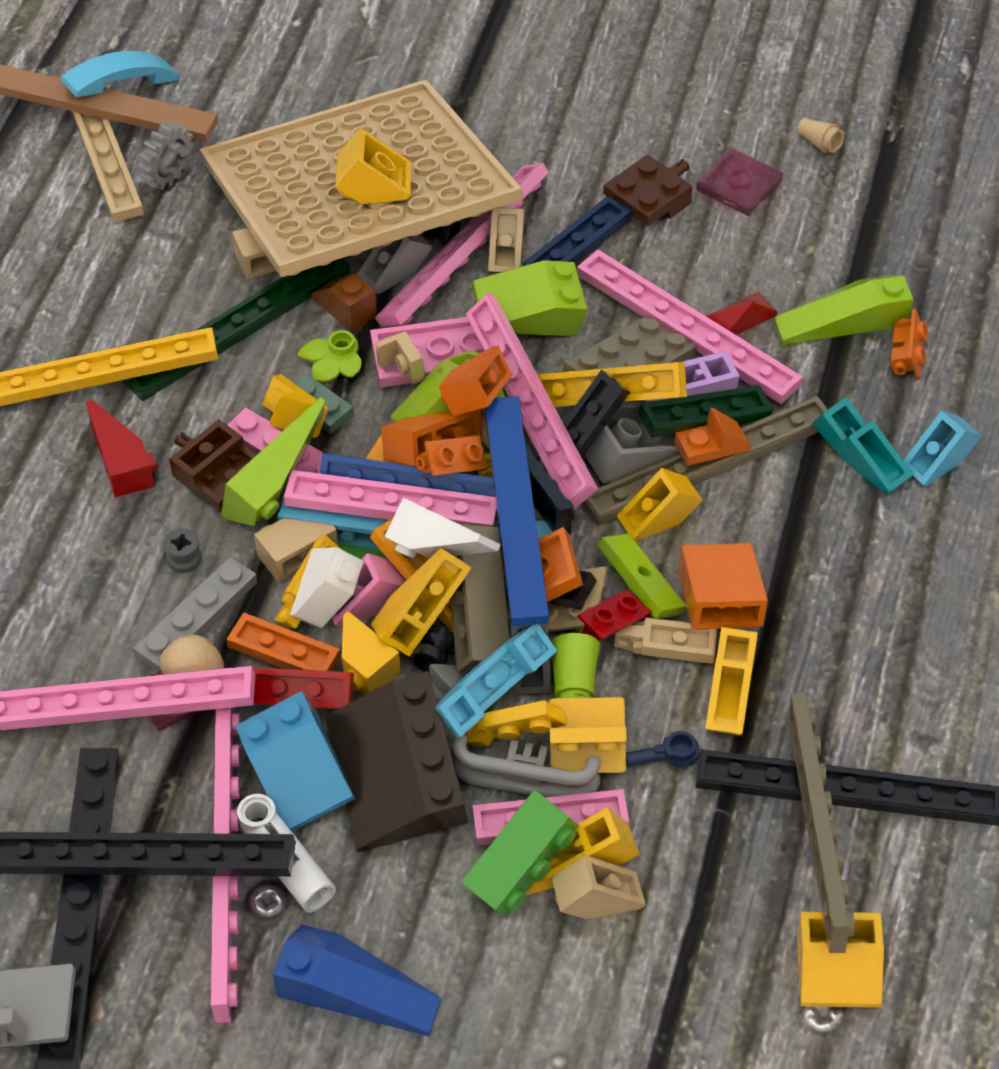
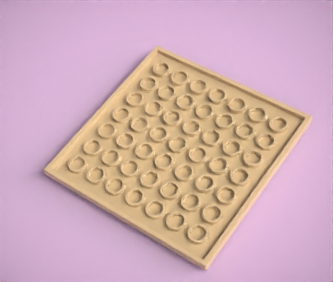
(287, 177)

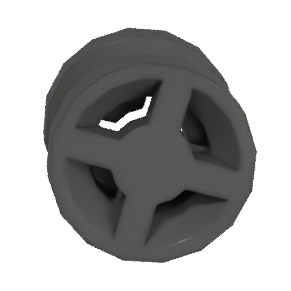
(187, 558)

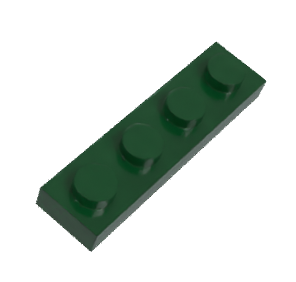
(689, 412)

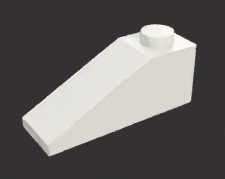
(425, 532)

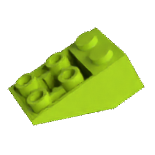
(427, 396)

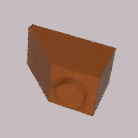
(348, 301)

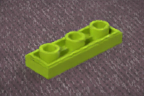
(641, 576)

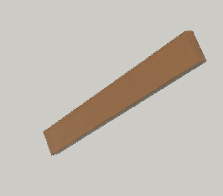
(107, 105)

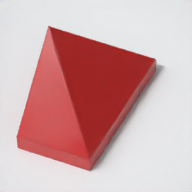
(744, 313)

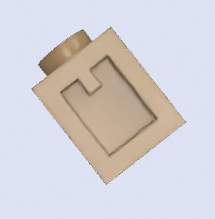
(403, 352)

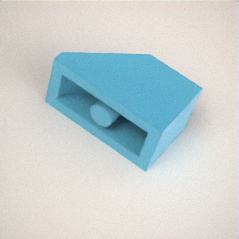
(941, 447)

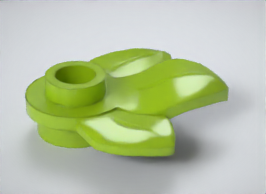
(332, 356)

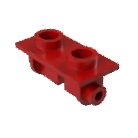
(613, 615)

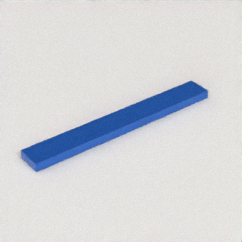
(516, 513)

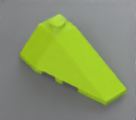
(850, 310)
(262, 482)

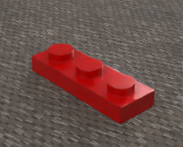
(321, 688)

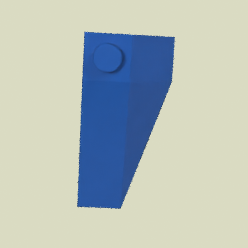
(344, 978)

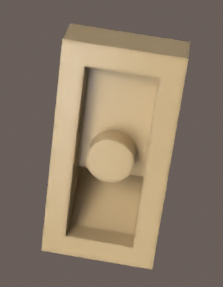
(506, 239)

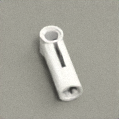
(307, 881)

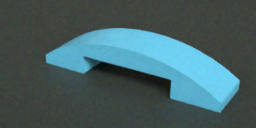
(92, 74)
(493, 678)

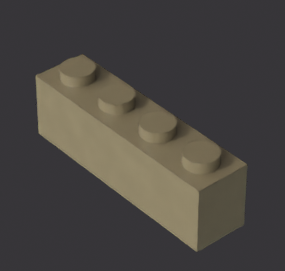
(480, 605)

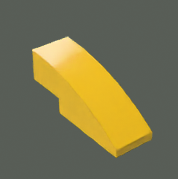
(731, 681)

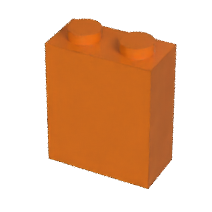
(722, 586)

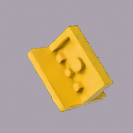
(592, 729)

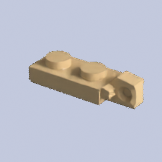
(668, 640)

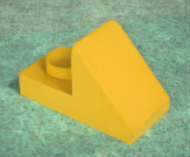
(288, 403)

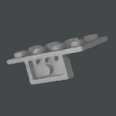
(36, 1004)

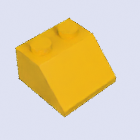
(372, 171)

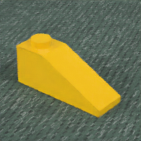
(419, 601)
(600, 837)

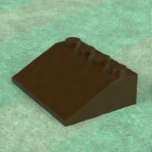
(396, 764)

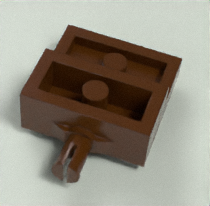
(651, 189)
(210, 461)

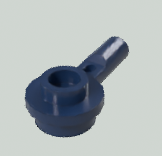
(678, 750)

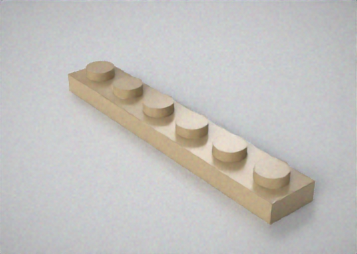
(109, 167)

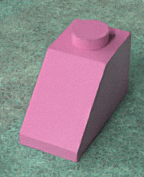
(374, 587)

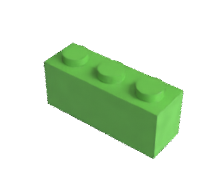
(521, 854)

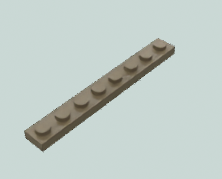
(821, 830)

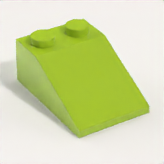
(538, 297)

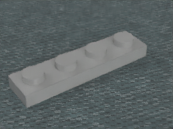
(197, 610)

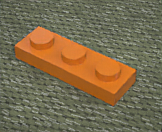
(281, 646)

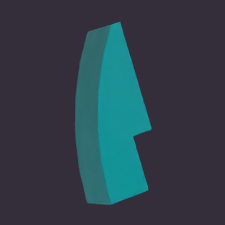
(862, 446)

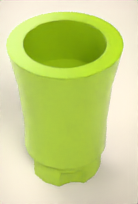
(575, 665)

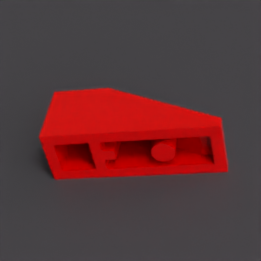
(122, 453)

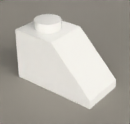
(325, 585)

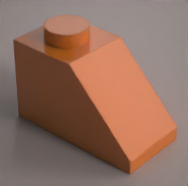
(475, 382)

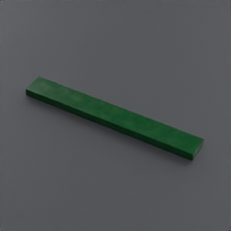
(248, 318)

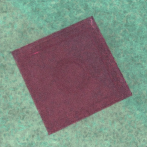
(739, 181)

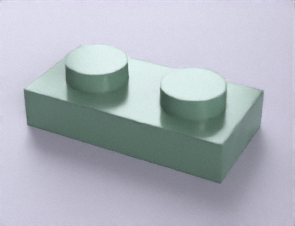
(339, 409)

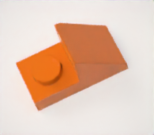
(712, 441)

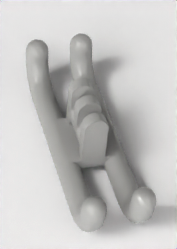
(523, 771)

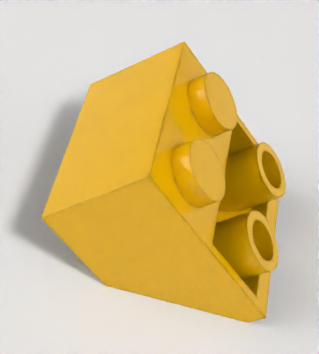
(840, 978)

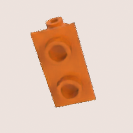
(910, 336)
(452, 456)

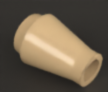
(823, 135)

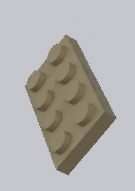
(635, 345)

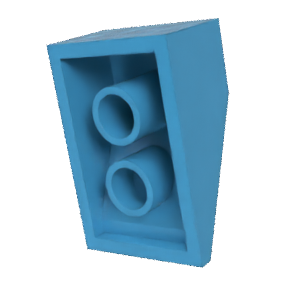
(295, 761)

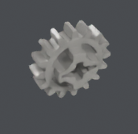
(165, 155)

